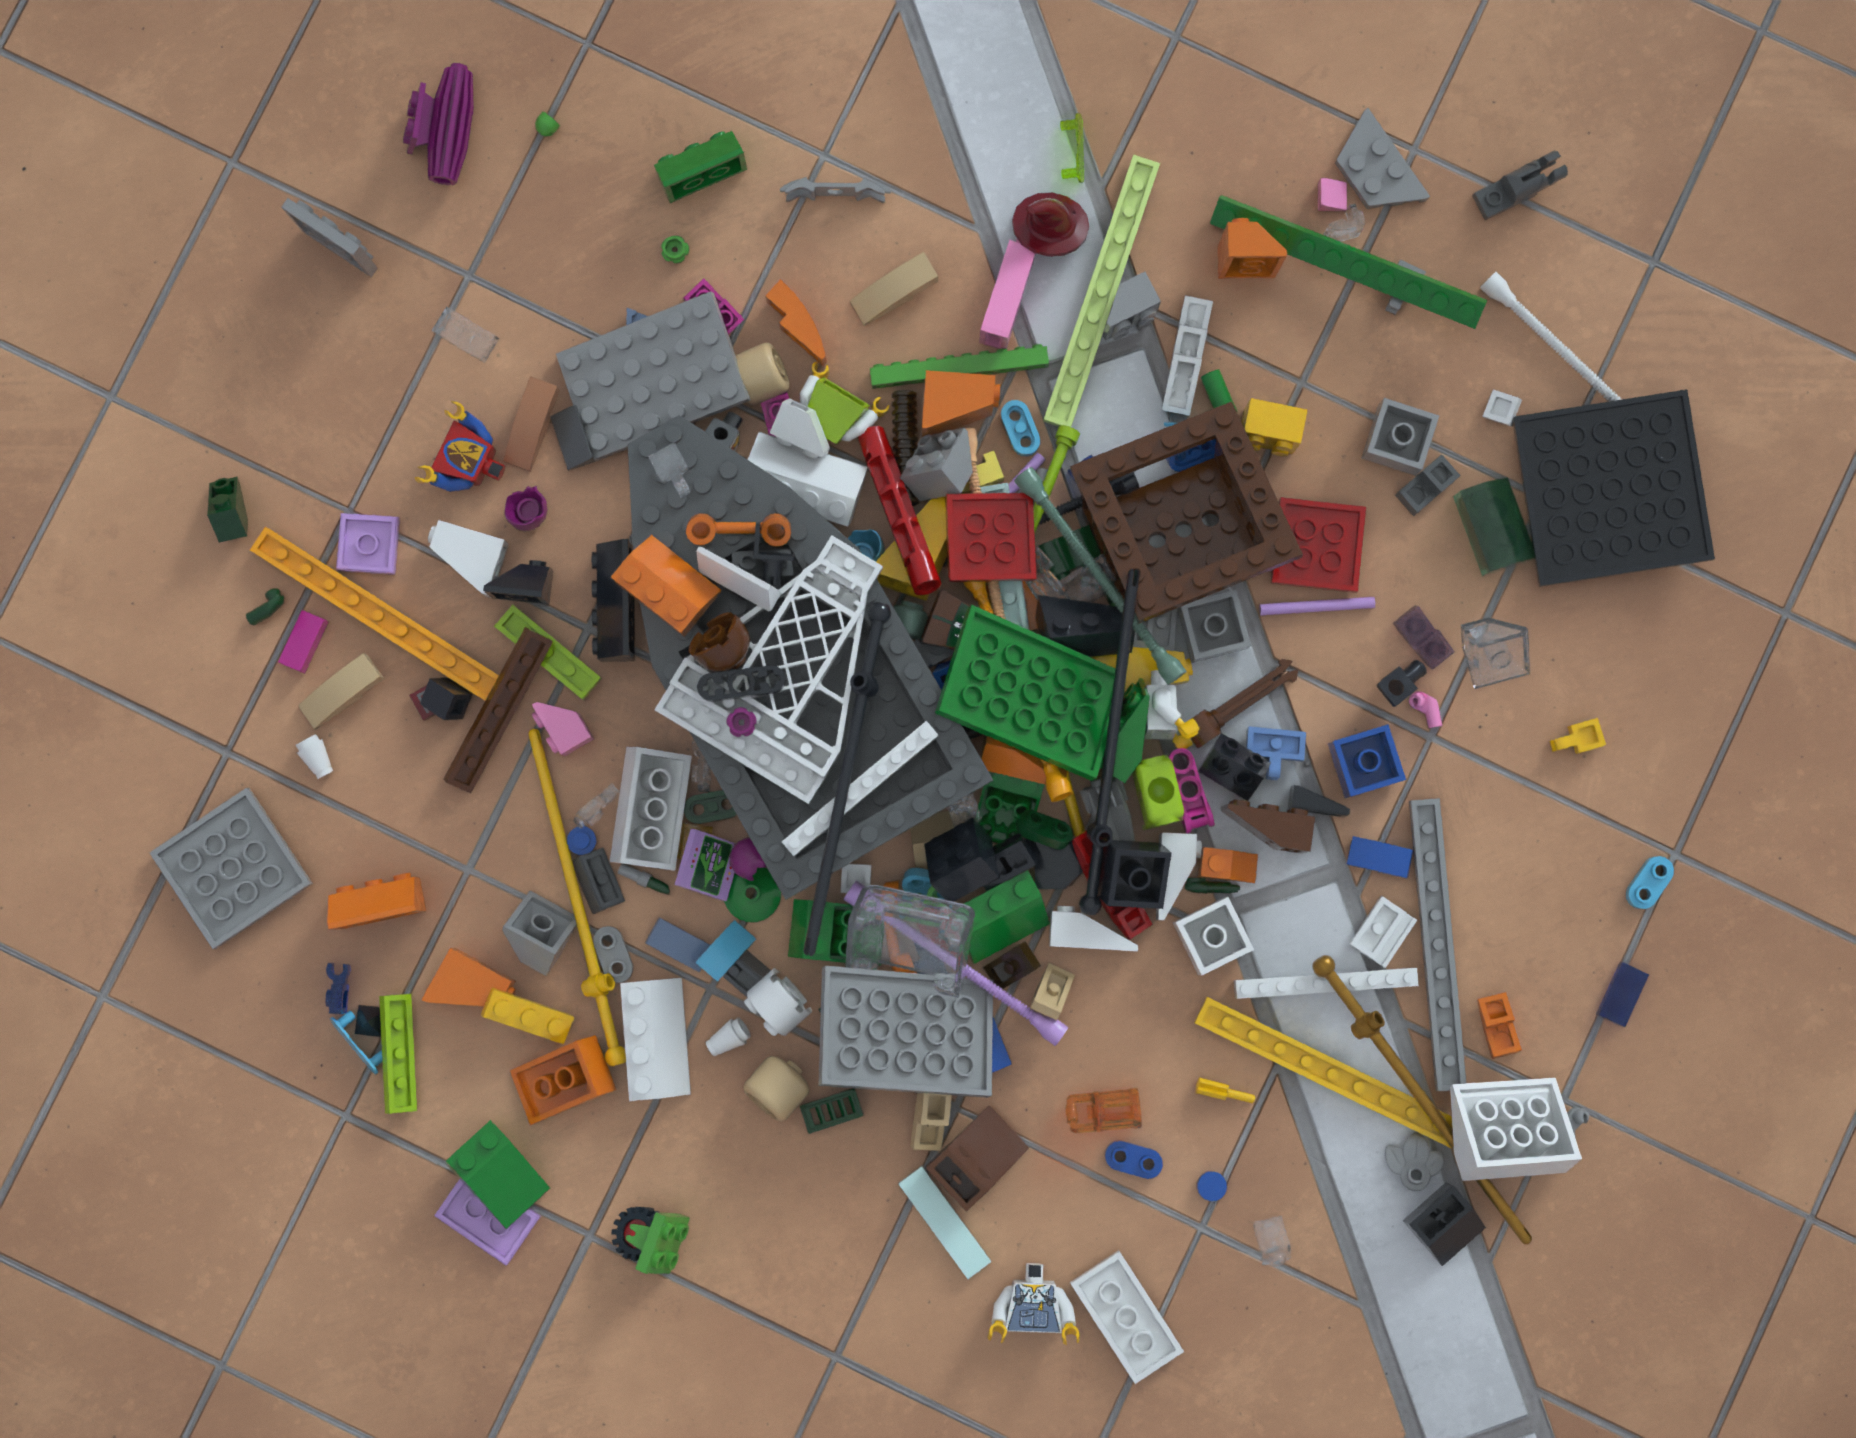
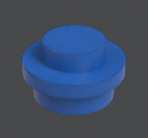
(581, 840)

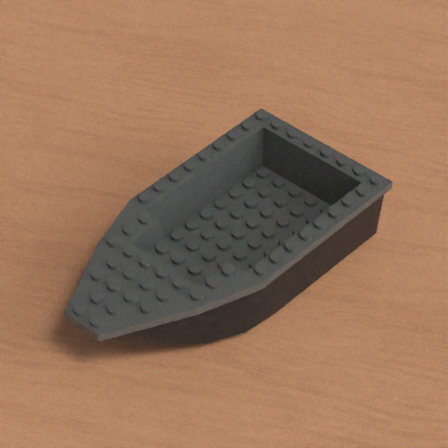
(908, 694)

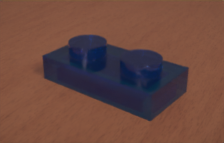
(1622, 994)

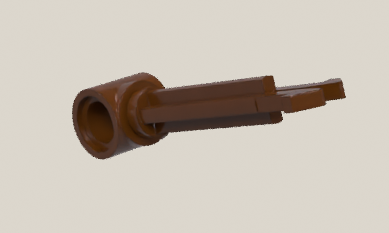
(1211, 721)

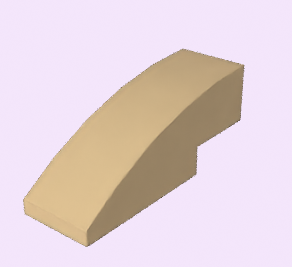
(894, 289)
(340, 690)

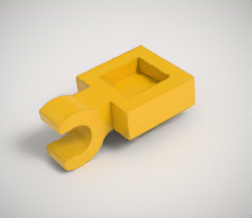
(1582, 737)

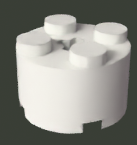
(777, 1003)

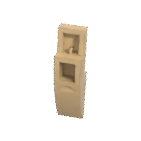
(930, 1118)

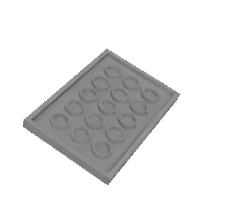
(652, 373)
(904, 1034)

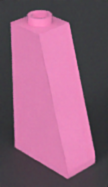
(1007, 296)

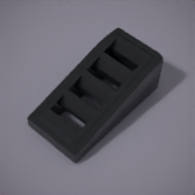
(1307, 800)

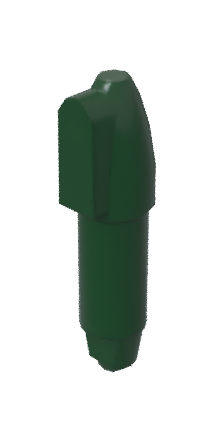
(1201, 885)

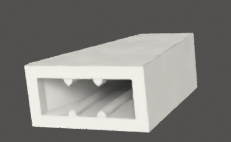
(469, 552)

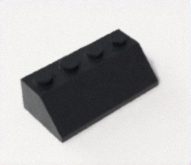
(614, 605)

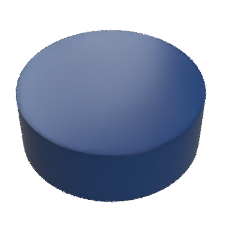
(1211, 1186)

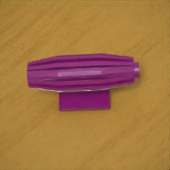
(442, 123)

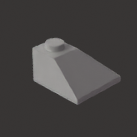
(539, 932)

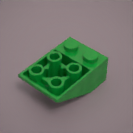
(1131, 730)
(1004, 802)
(832, 934)

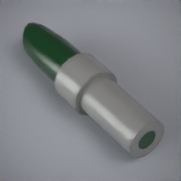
(643, 879)

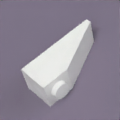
(1183, 858)
(1080, 931)

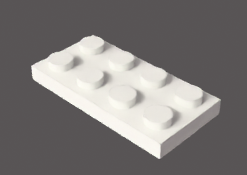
(1126, 1317)

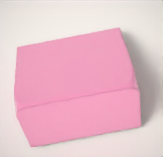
(1332, 195)

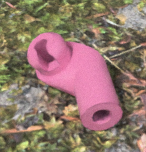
(1428, 706)

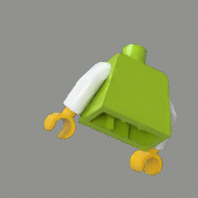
(838, 411)

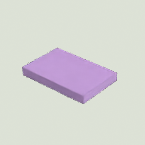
(476, 1223)

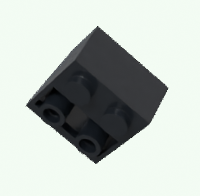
(1444, 1223)

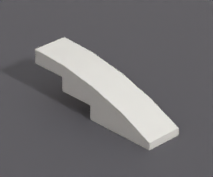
(1187, 355)

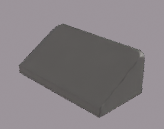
(572, 438)
(598, 881)
(746, 972)

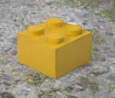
(1274, 426)

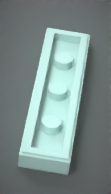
(944, 1222)

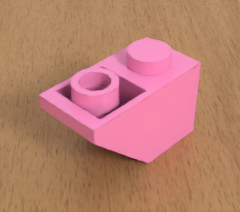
(564, 726)

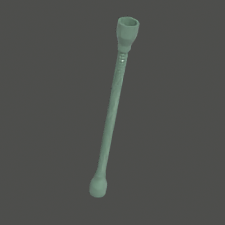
(1032, 486)

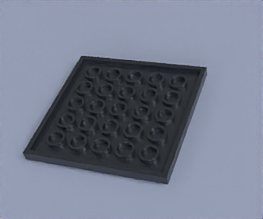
(1613, 488)

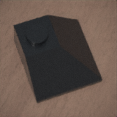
(523, 584)

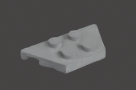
(1377, 167)

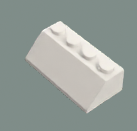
(825, 483)
(650, 808)
(655, 1039)

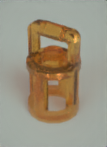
(1097, 1114)

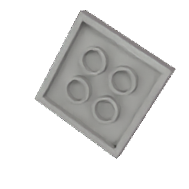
(328, 235)

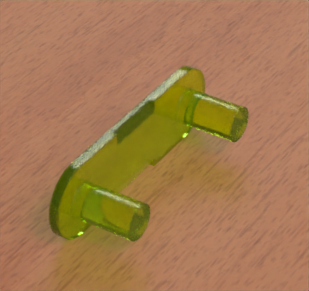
(1076, 124)

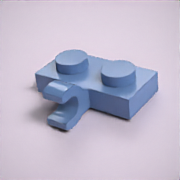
(1276, 746)

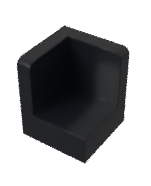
(446, 698)

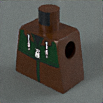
(944, 621)

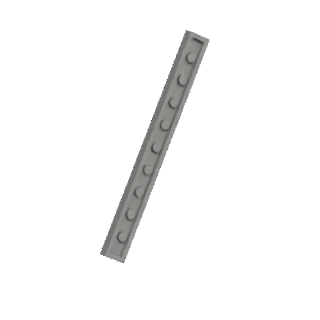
(1437, 943)

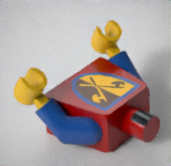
(464, 455)

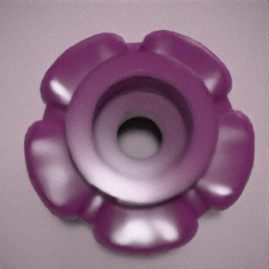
(741, 714)

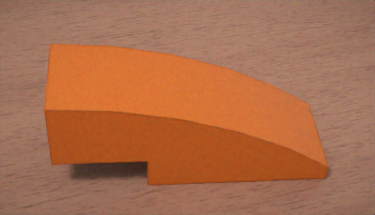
(796, 321)

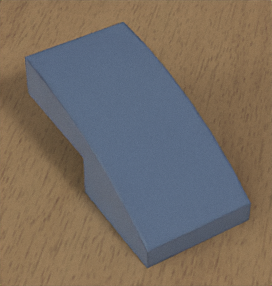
(677, 943)

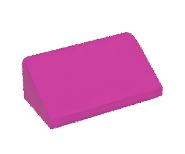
(303, 641)

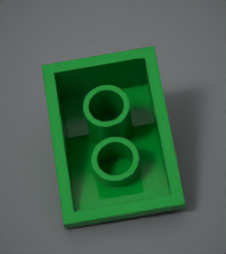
(497, 1174)

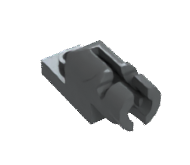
(1519, 185)

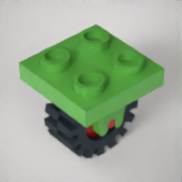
(650, 1238)

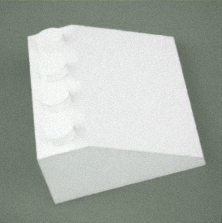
(1511, 1129)

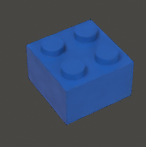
(1366, 761)

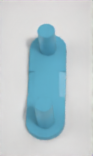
(342, 1022)

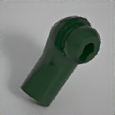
(264, 611)

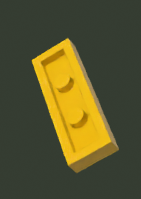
(527, 1015)

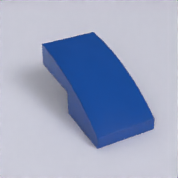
(1380, 857)

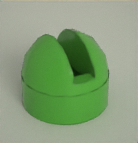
(546, 125)

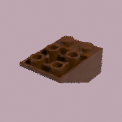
(1279, 830)
(977, 1158)

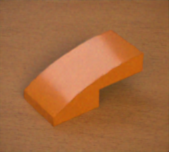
(1498, 1025)

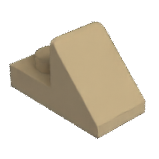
(1052, 991)

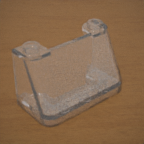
(911, 934)

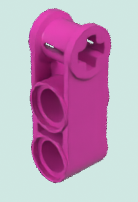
(1198, 803)

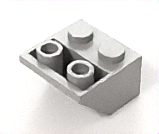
(1133, 305)
(939, 465)

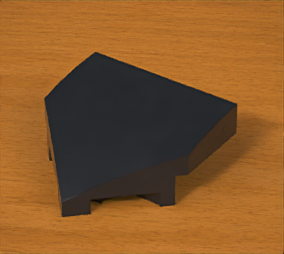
(1056, 867)

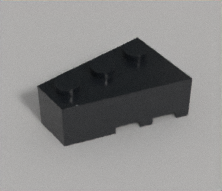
(1080, 625)

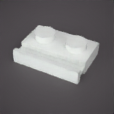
(1382, 932)

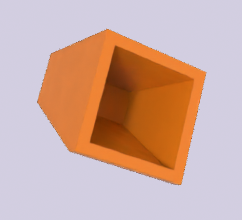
(957, 400)

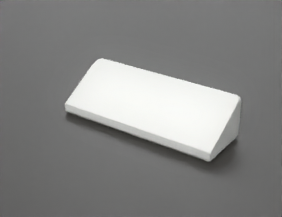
(737, 579)

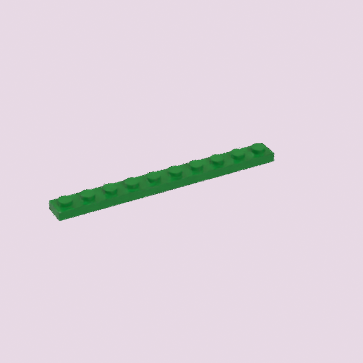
(1358, 265)

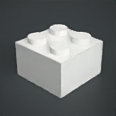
(1213, 936)

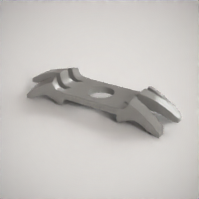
(861, 190)

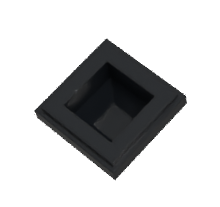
(368, 1021)

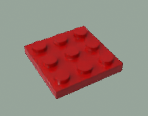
(990, 537)
(1330, 545)

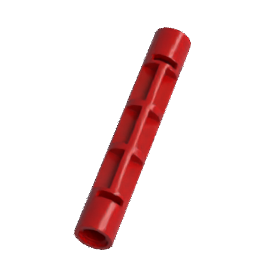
(899, 511)

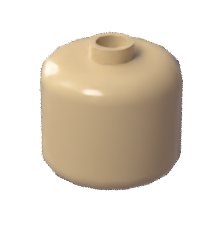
(762, 373)
(777, 1087)

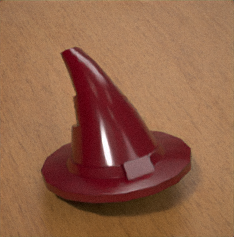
(1050, 224)

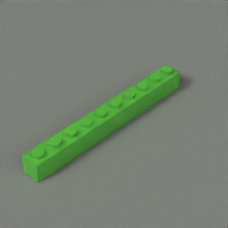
(983, 363)

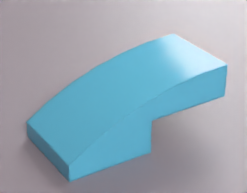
(725, 950)

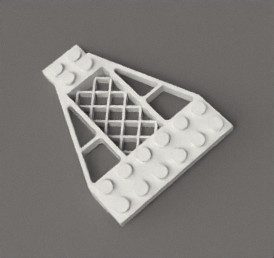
(777, 745)

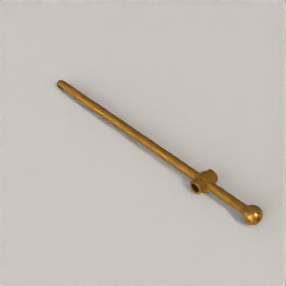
(1369, 1026)

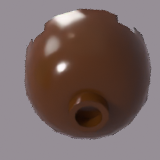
(722, 644)

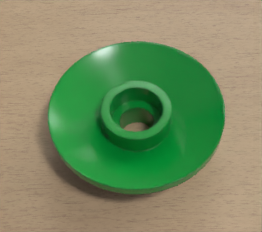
(762, 905)

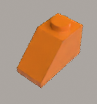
(1227, 865)

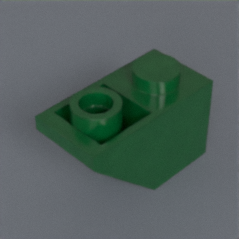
(227, 509)

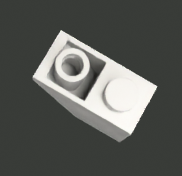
(801, 427)

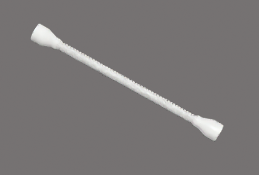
(1498, 289)

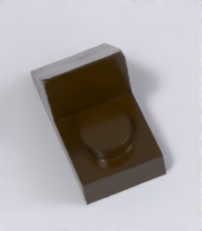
(1012, 965)

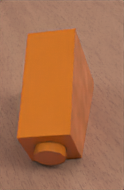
(465, 981)

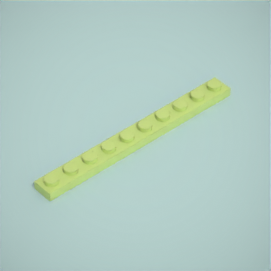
(1101, 291)

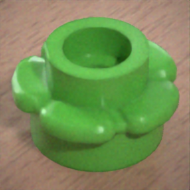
(671, 242)

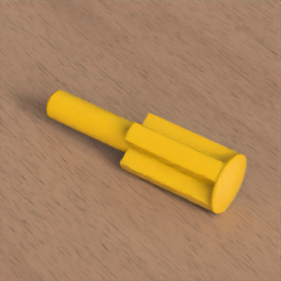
(1221, 1091)

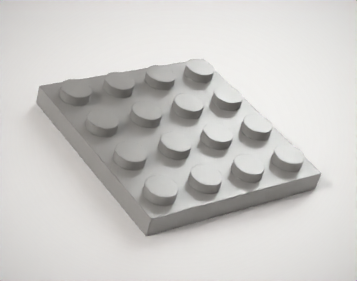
(231, 868)

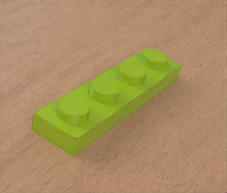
(558, 659)
(398, 1053)

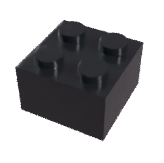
(961, 860)
(1134, 874)

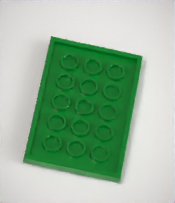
(1028, 693)

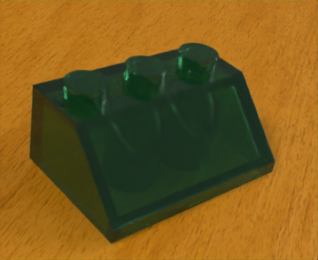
(1494, 525)

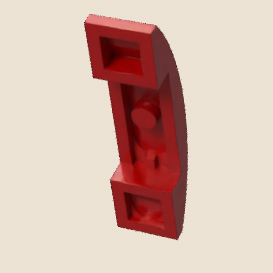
(1129, 920)

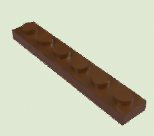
(498, 710)

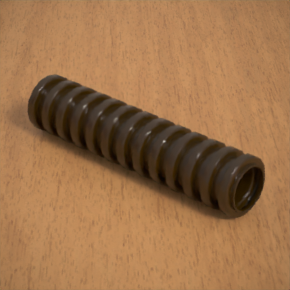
(904, 431)

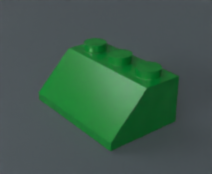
(700, 166)
(1006, 916)

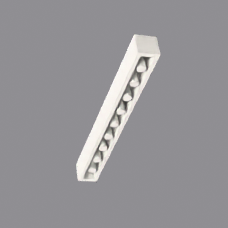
(862, 786)
(1313, 984)

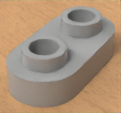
(615, 953)

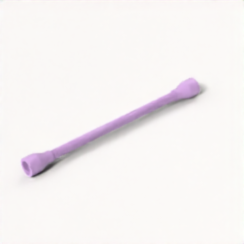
(1049, 1028)

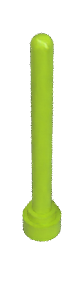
(1065, 439)

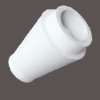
(314, 755)
(730, 1036)

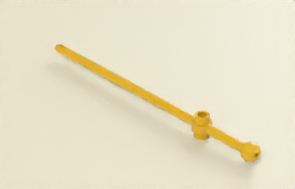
(597, 983)

